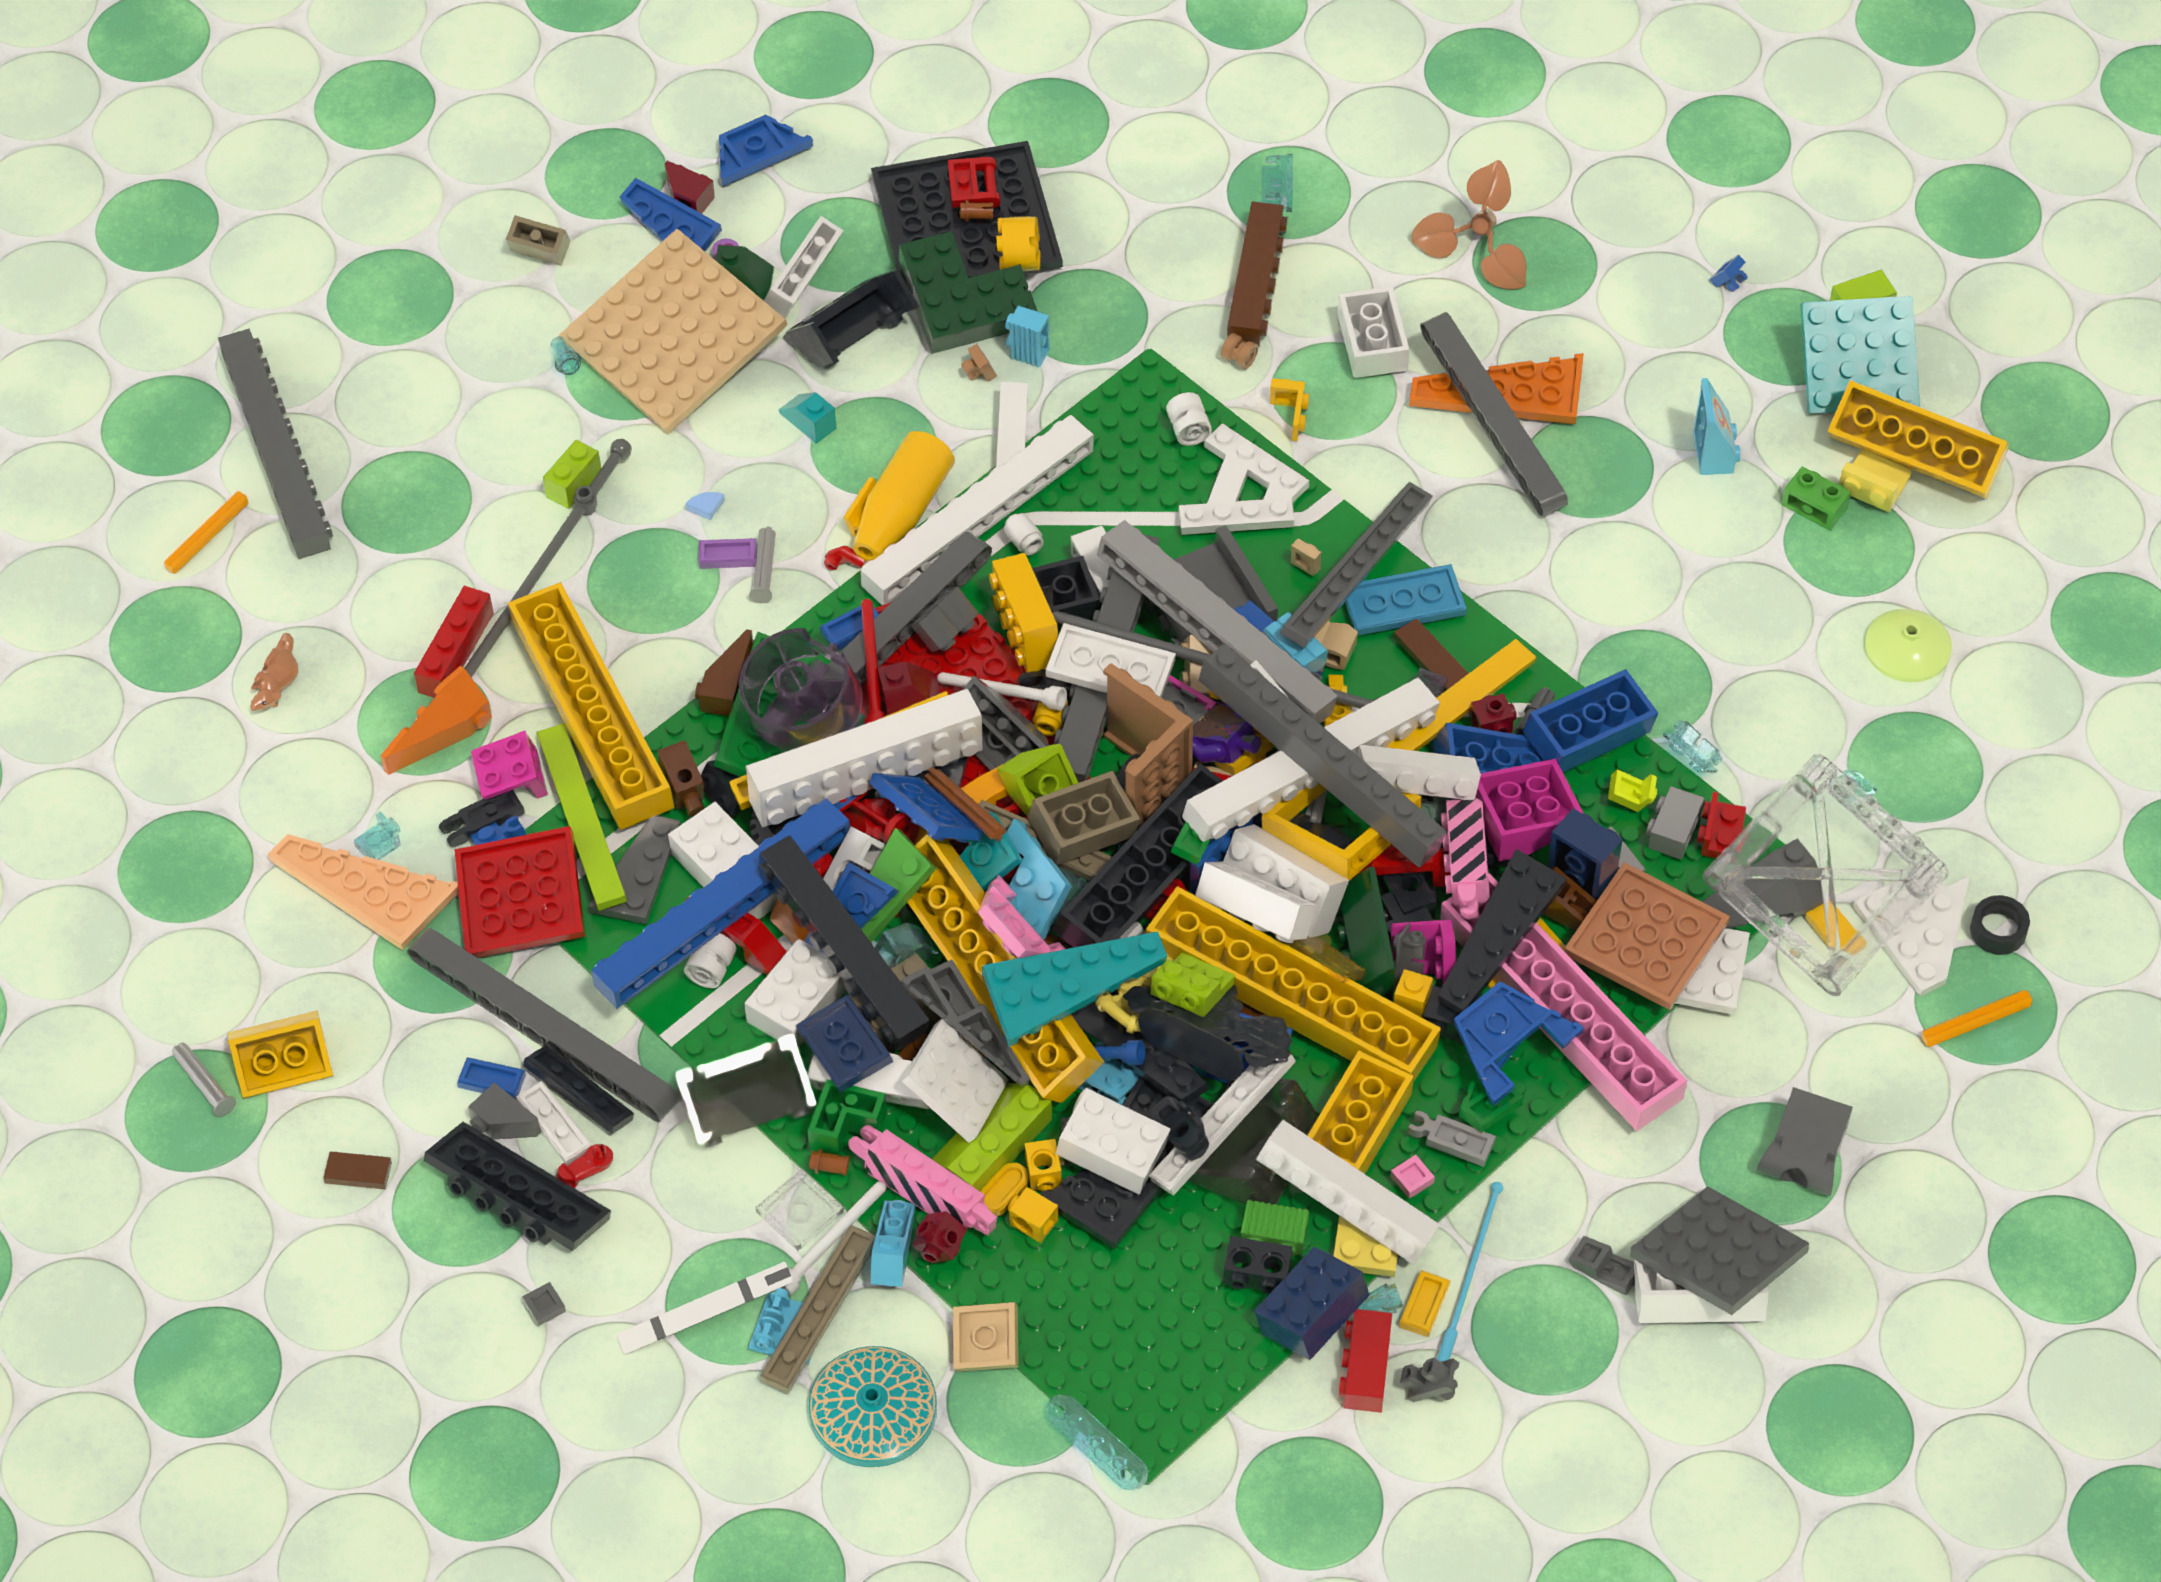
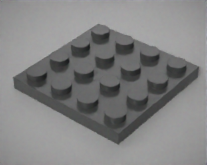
(1719, 1250)

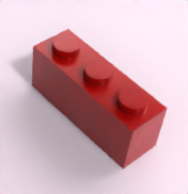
(1366, 1360)

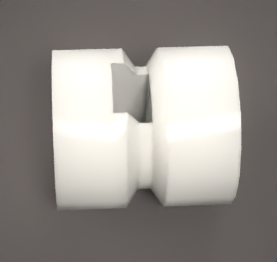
(1188, 419)
(710, 961)

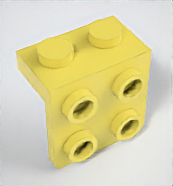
(1875, 479)

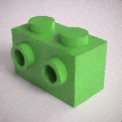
(1816, 498)

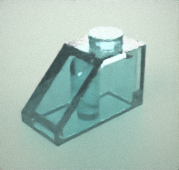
(904, 941)

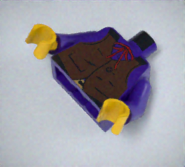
(1223, 735)

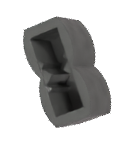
(945, 619)

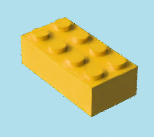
(1023, 611)
(1362, 1110)

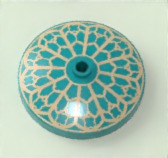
(873, 1406)

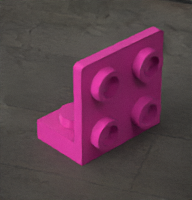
(508, 766)
(1439, 945)

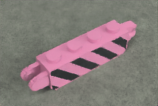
(1466, 855)
(921, 1179)

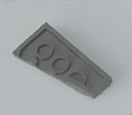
(642, 871)

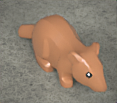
(277, 674)

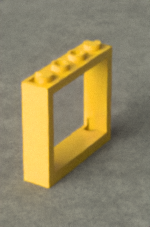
(1344, 862)

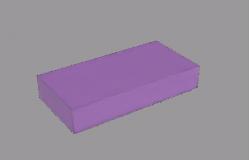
(727, 553)

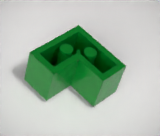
(842, 1113)

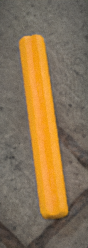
(206, 532)
(1976, 1018)

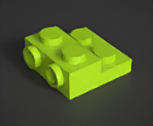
(1191, 983)

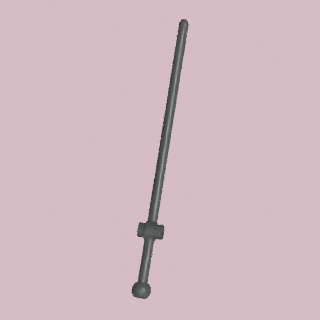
(585, 504)
(1181, 652)

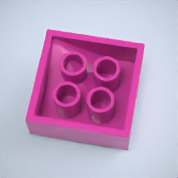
(1524, 806)

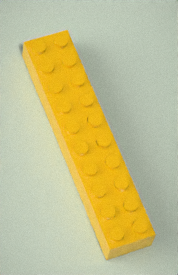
(591, 706)
(948, 907)
(1295, 986)

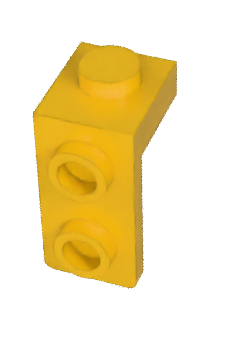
(1291, 393)

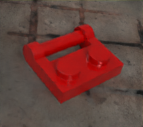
(964, 181)

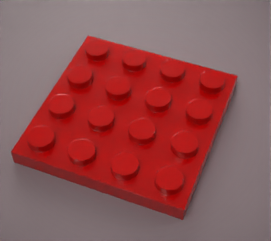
(519, 892)

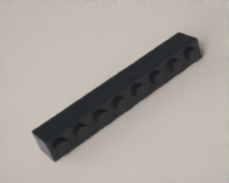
(843, 943)

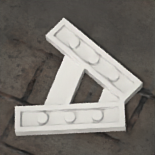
(1223, 508)

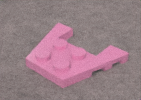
(1004, 920)

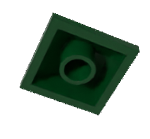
(747, 268)

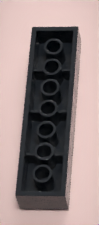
(1135, 875)

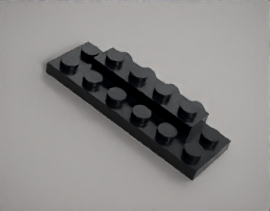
(515, 1188)

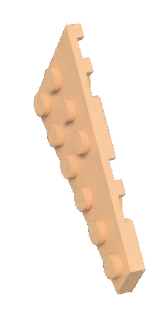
(370, 890)

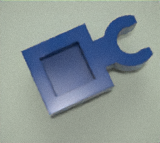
(510, 829)

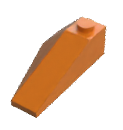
(449, 718)

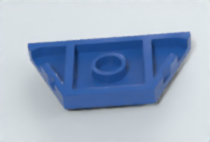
(757, 146)

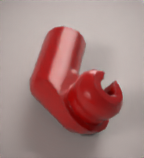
(841, 555)

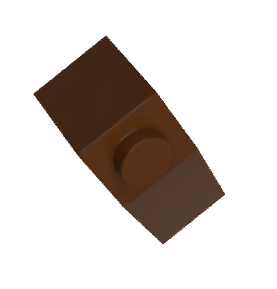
(722, 677)
(1570, 905)

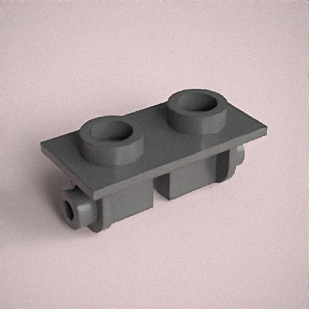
(1408, 946)

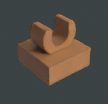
(978, 365)

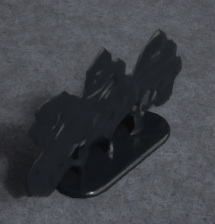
(1201, 1039)

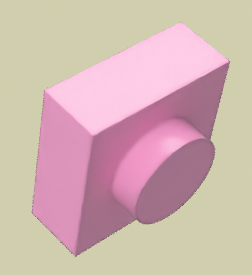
(1412, 1176)

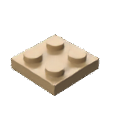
(985, 1337)

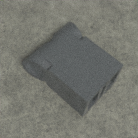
(1807, 1141)

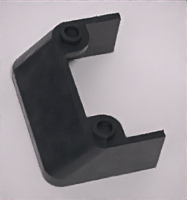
(852, 317)

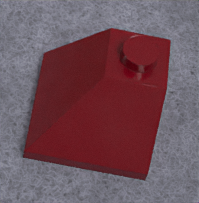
(905, 685)

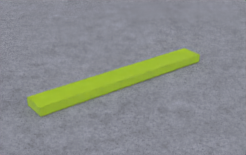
(581, 817)

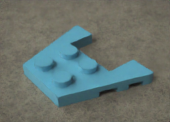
(1037, 882)

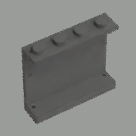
(1224, 572)

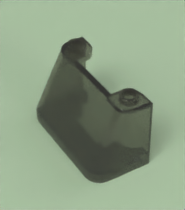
(744, 1090)
(1233, 1165)

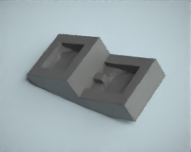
(1602, 1265)

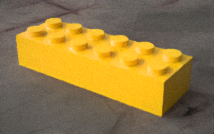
(1918, 439)

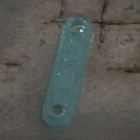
(1096, 1442)

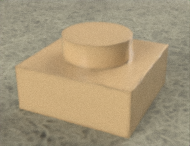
(1305, 557)

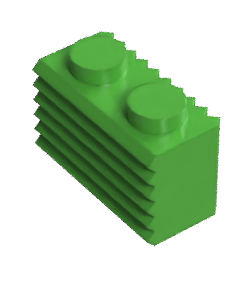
(1276, 1225)

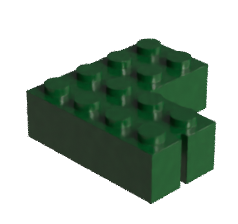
(956, 307)

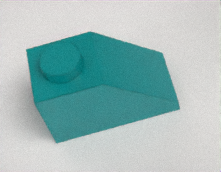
(810, 415)

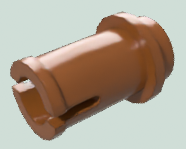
(976, 210)
(829, 1162)

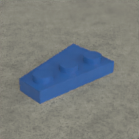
(861, 895)

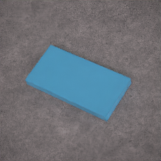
(1401, 598)

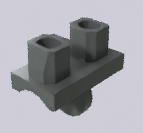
(1431, 1380)

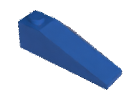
(1490, 748)

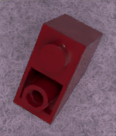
(689, 187)

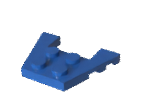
(1498, 1025)

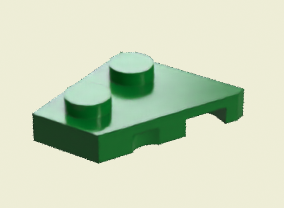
(1479, 1111)

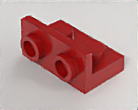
(1722, 827)

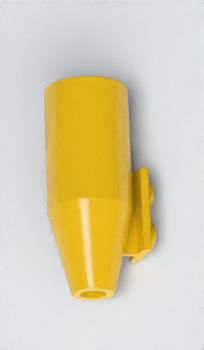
(899, 498)

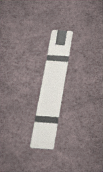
(704, 1308)

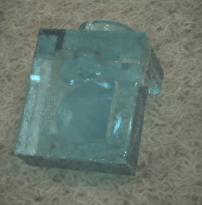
(379, 839)

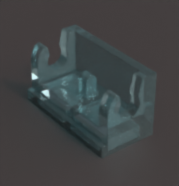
(1278, 181)

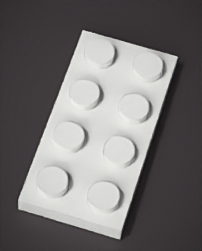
(1084, 654)

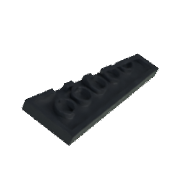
(1509, 915)
(1162, 1069)

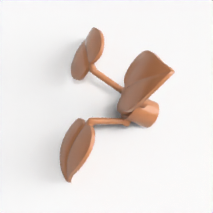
(1491, 189)

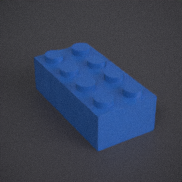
(1591, 721)

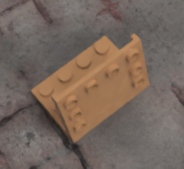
(1154, 729)

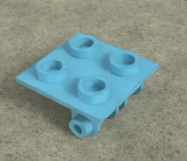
(1112, 1079)
(774, 1322)

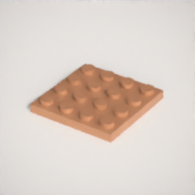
(1646, 935)

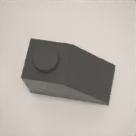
(502, 1116)

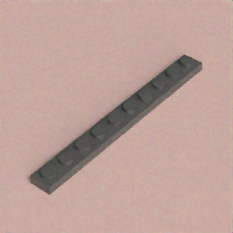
(1356, 565)

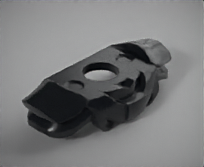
(1177, 1114)

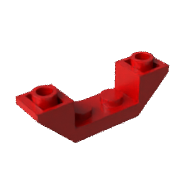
(1393, 862)
(759, 944)

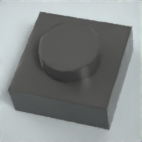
(544, 1303)

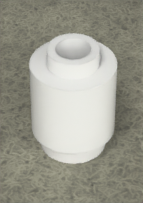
(1023, 534)

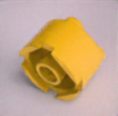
(1019, 242)

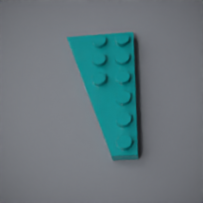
(1058, 983)

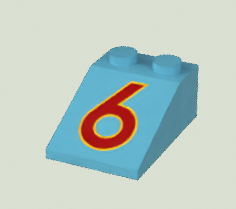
(1714, 433)

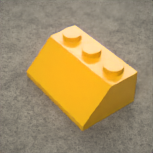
(280, 1054)

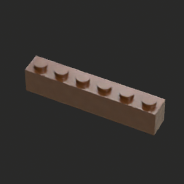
(1256, 271)

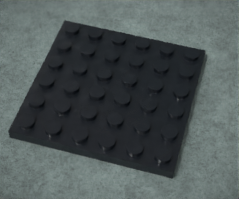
(919, 205)

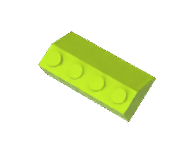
(1012, 1122)

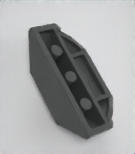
(1004, 727)

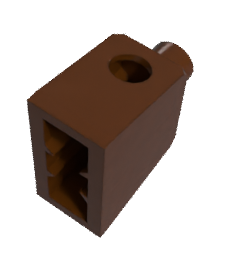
(683, 777)

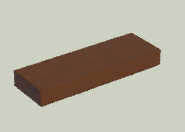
(1429, 652)

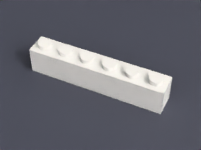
(1348, 1192)

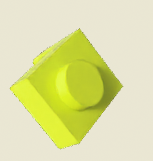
(1632, 791)

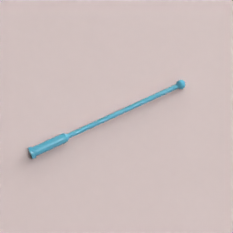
(1451, 1334)

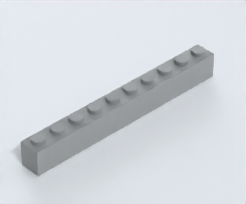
(1208, 615)

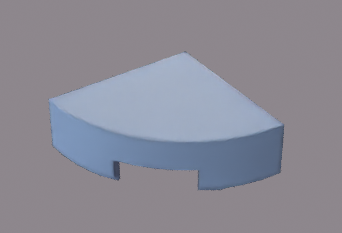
(705, 504)

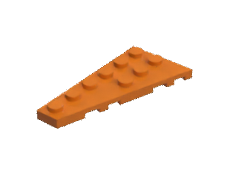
(1531, 389)

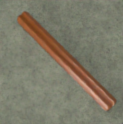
(965, 804)

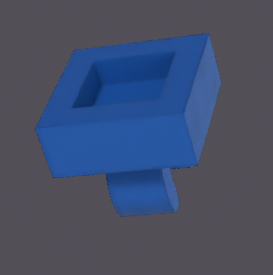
(1728, 273)

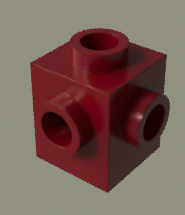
(1493, 714)
(939, 1237)

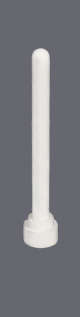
(1052, 697)
(833, 1235)

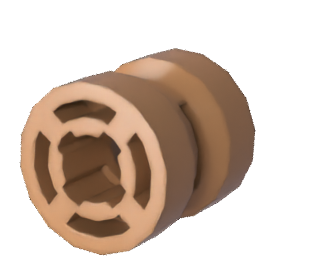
(1239, 351)

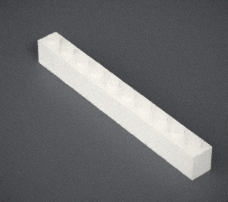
(978, 508)
(1281, 779)

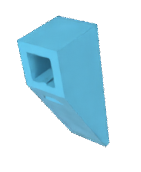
(892, 1243)

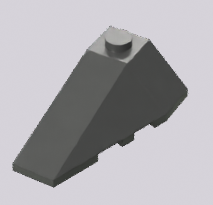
(1780, 895)

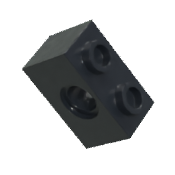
(1419, 898)

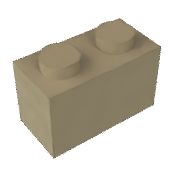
(538, 240)

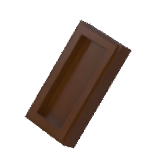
(357, 1170)

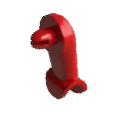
(593, 1161)

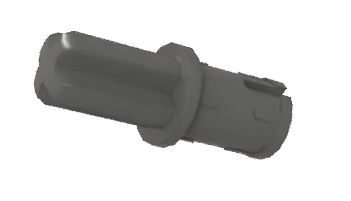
(1542, 698)

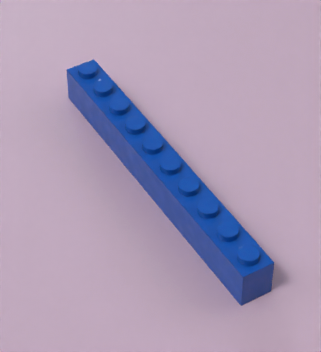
(711, 909)

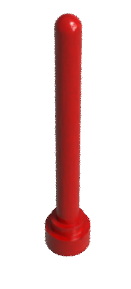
(871, 662)

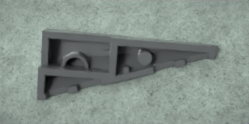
(951, 998)

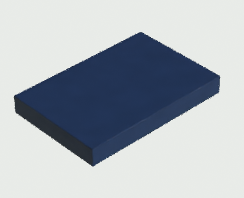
(844, 1043)

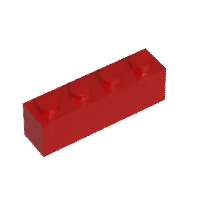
(454, 639)

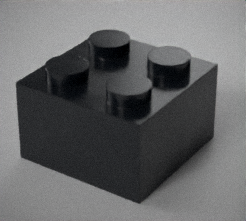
(1068, 587)

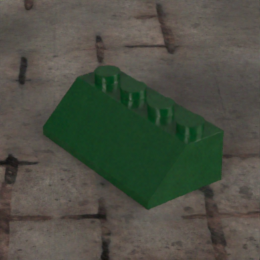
(1366, 933)

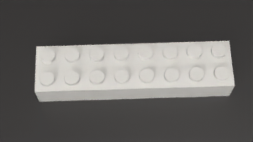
(845, 762)

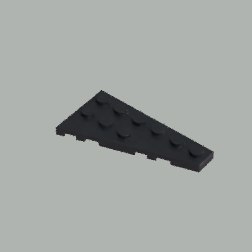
(1105, 1207)

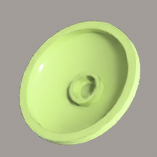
(1906, 655)

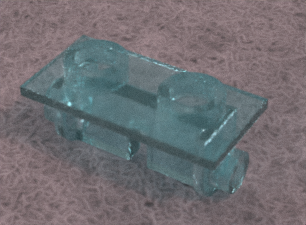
(1684, 743)

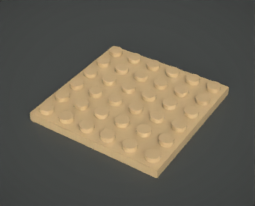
(673, 330)

